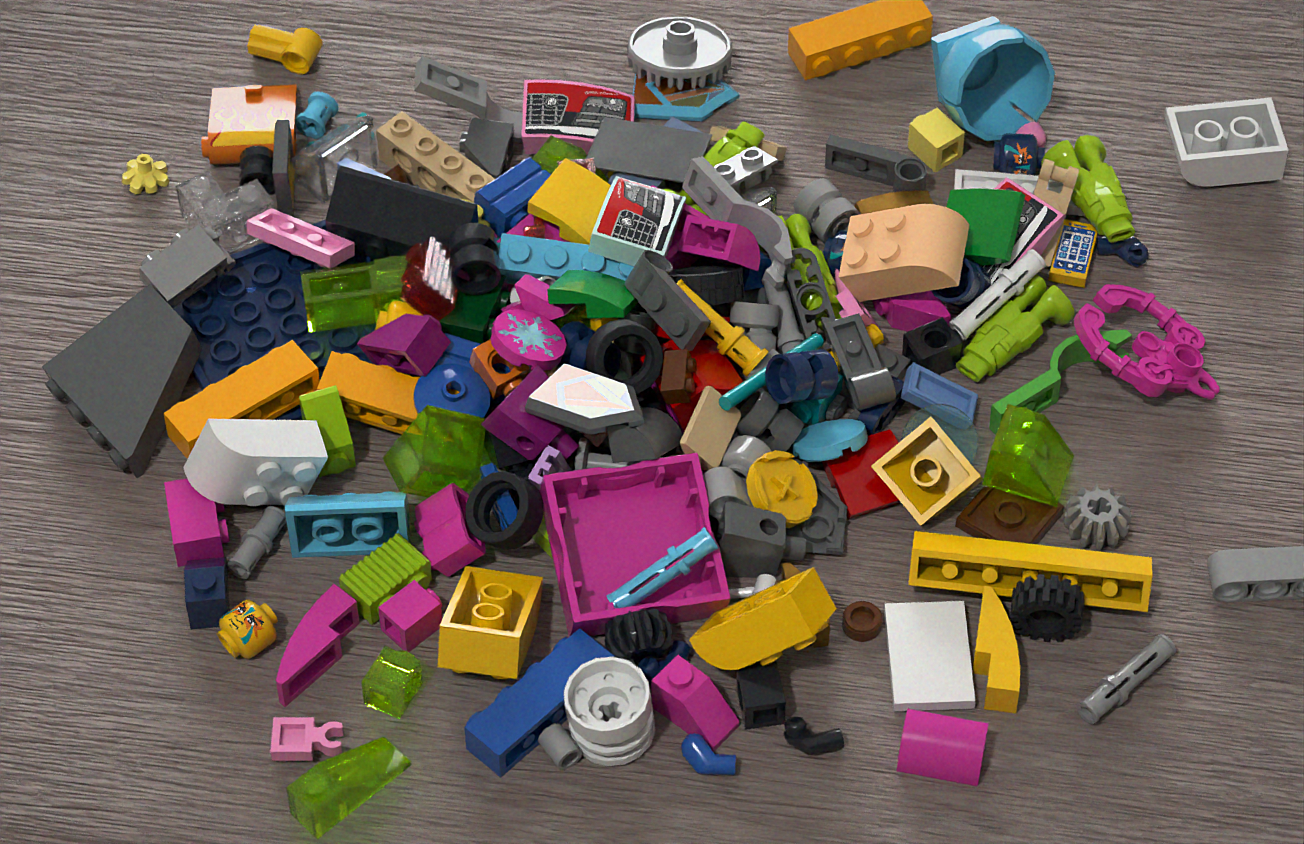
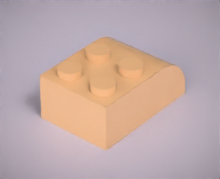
(903, 251)

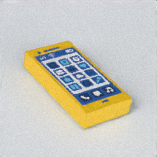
(1073, 253)

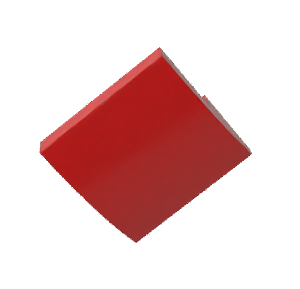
(857, 481)

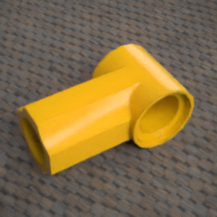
(294, 49)

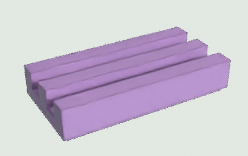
(557, 465)

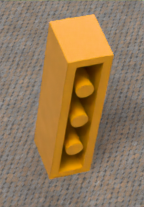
(858, 35)
(372, 391)
(252, 392)

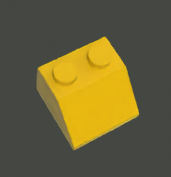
(927, 472)

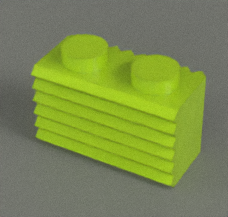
(384, 575)

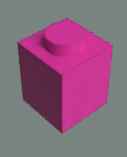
(411, 615)

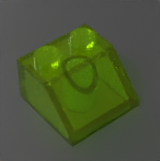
(1028, 457)

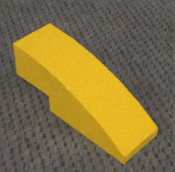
(997, 655)

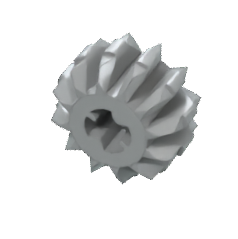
(1097, 517)

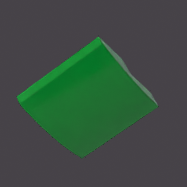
(992, 221)
(602, 293)

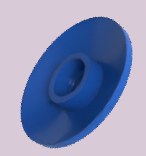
(432, 390)

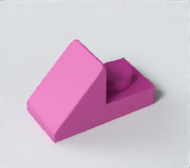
(534, 298)

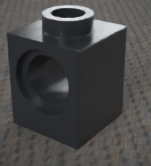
(933, 346)
(760, 695)

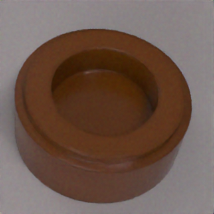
(862, 621)

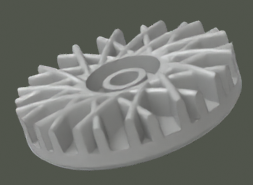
(679, 50)

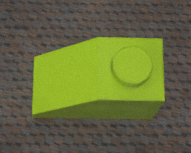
(328, 411)

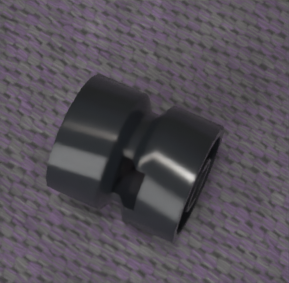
(474, 258)

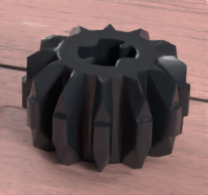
(639, 635)

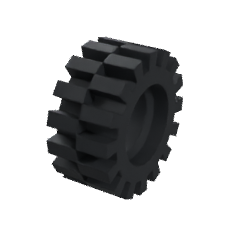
(1047, 608)

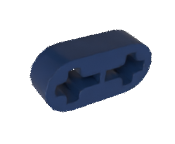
(879, 416)

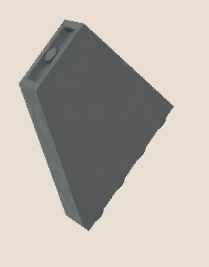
(127, 376)

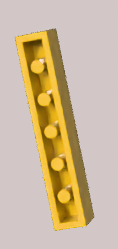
(972, 563)

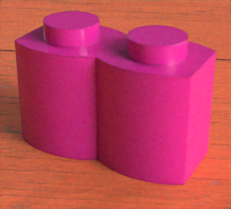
(445, 531)

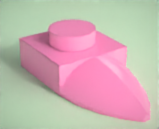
(850, 304)

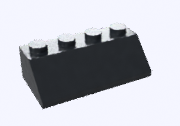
(391, 216)

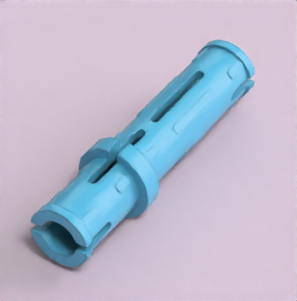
(702, 545)

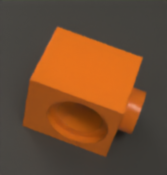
(482, 360)

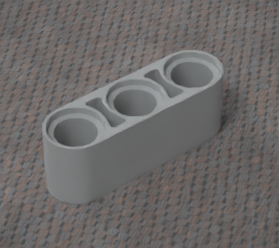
(1257, 574)

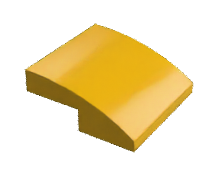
(570, 200)

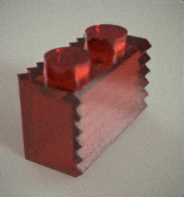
(429, 280)

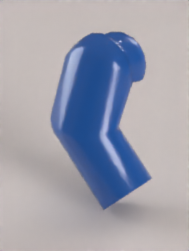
(703, 758)

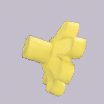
(145, 174)

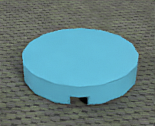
(829, 438)

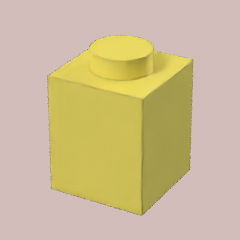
(936, 139)

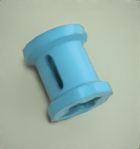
(316, 115)

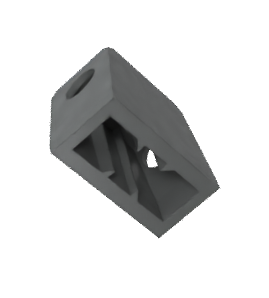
(755, 541)

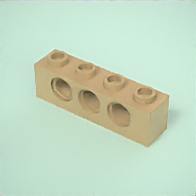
(428, 159)

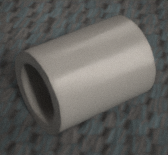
(560, 746)

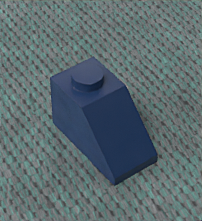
(206, 591)

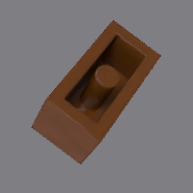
(677, 376)

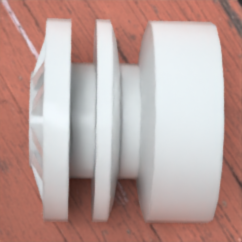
(610, 711)

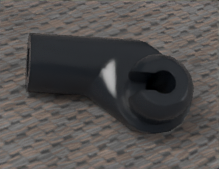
(809, 741)

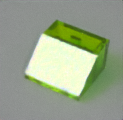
(341, 296)
(436, 451)

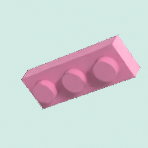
(300, 238)

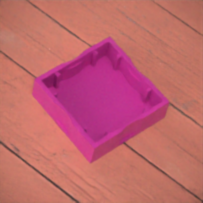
(620, 522)

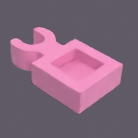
(299, 737)

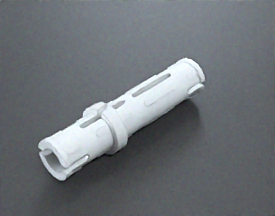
(1010, 283)

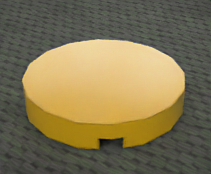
(782, 486)

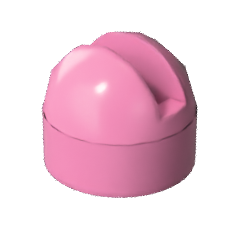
(1035, 129)

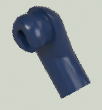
(1129, 250)
(652, 667)

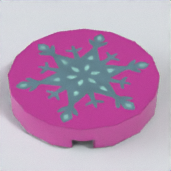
(528, 339)

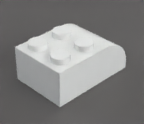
(1228, 142)
(256, 460)

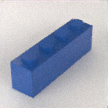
(522, 712)

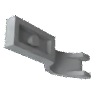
(462, 92)
(724, 204)

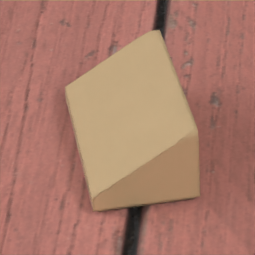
(710, 429)

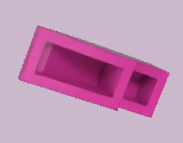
(316, 643)

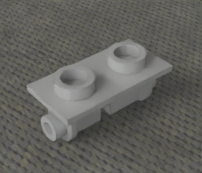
(747, 168)

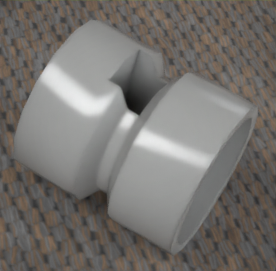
(824, 208)
(757, 321)

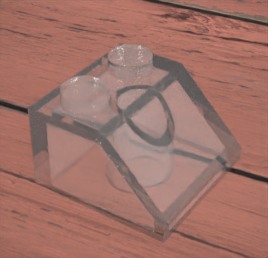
(317, 164)

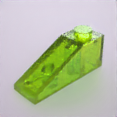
(343, 784)

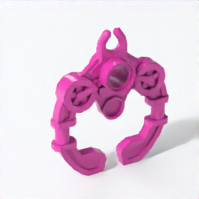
(1164, 364)

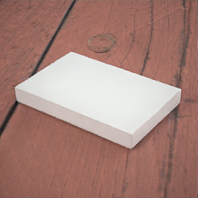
(929, 656)

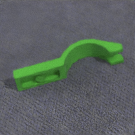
(1045, 389)

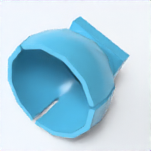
(987, 71)

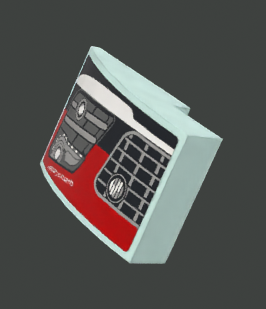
(635, 221)

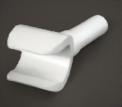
(763, 581)

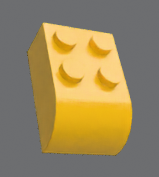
(490, 622)
(766, 623)

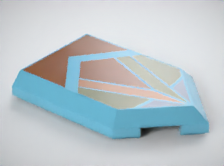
(683, 104)

